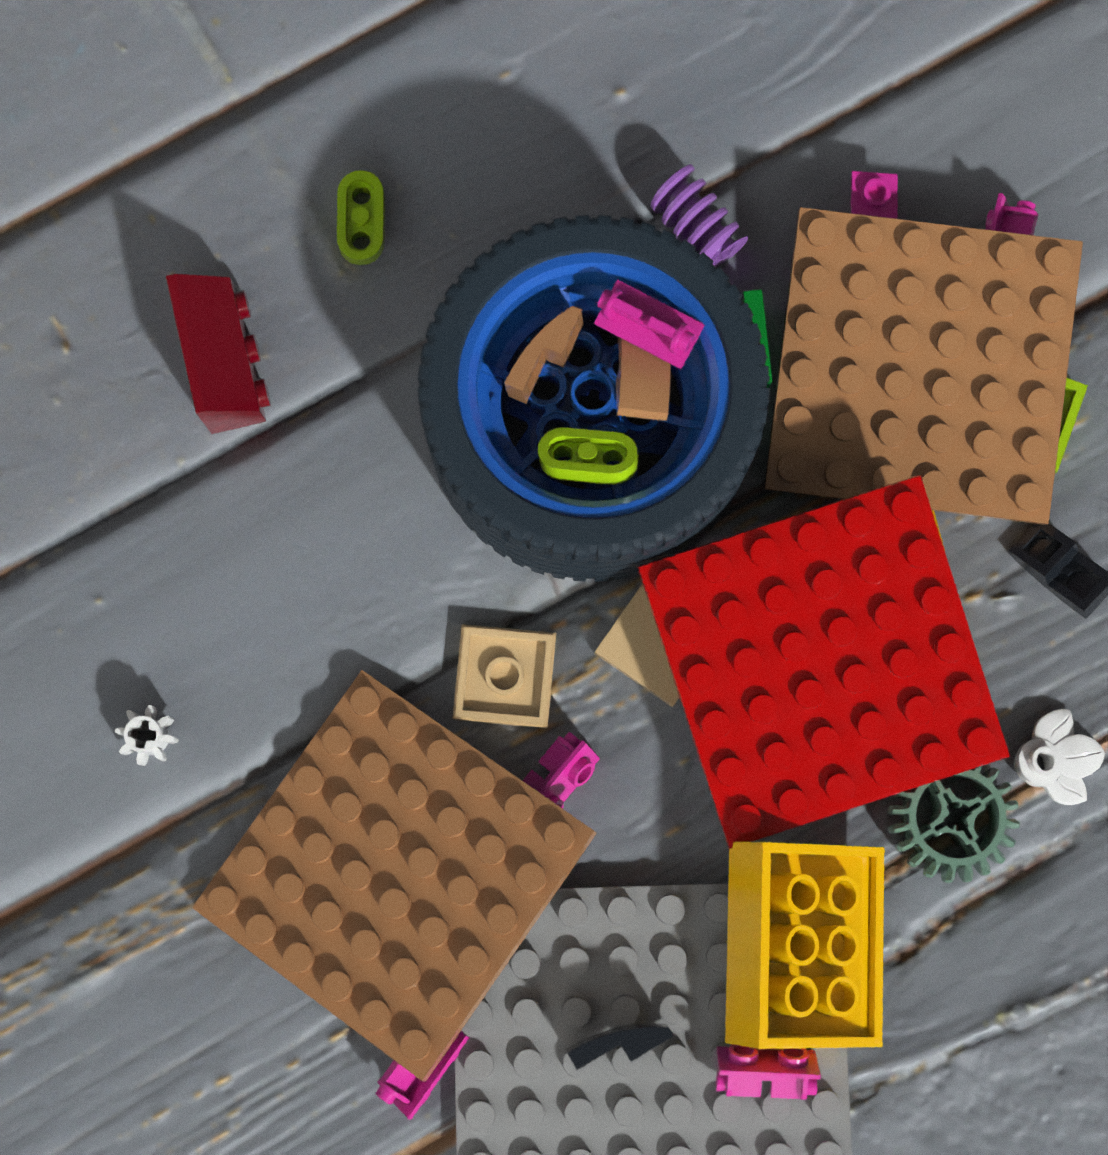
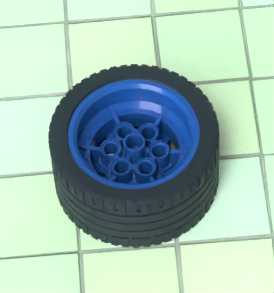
(701, 444)

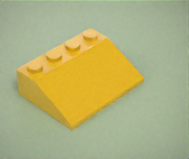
(804, 946)

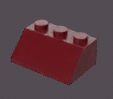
(218, 351)

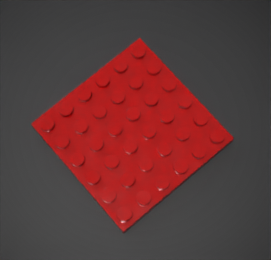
(824, 661)

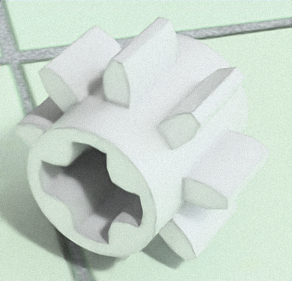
(150, 747)

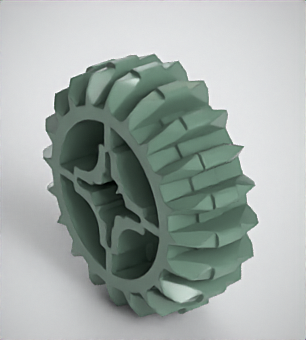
(915, 837)

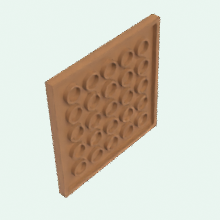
(923, 360)
(394, 874)

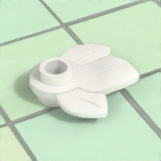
(1064, 755)

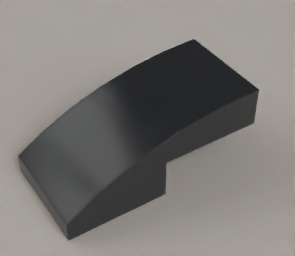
(1061, 568)
(634, 1039)

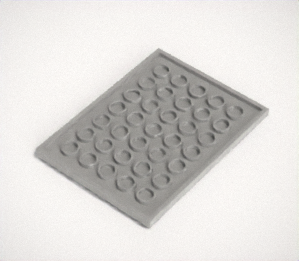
(612, 963)

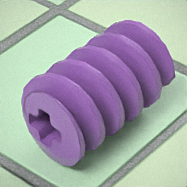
(693, 217)

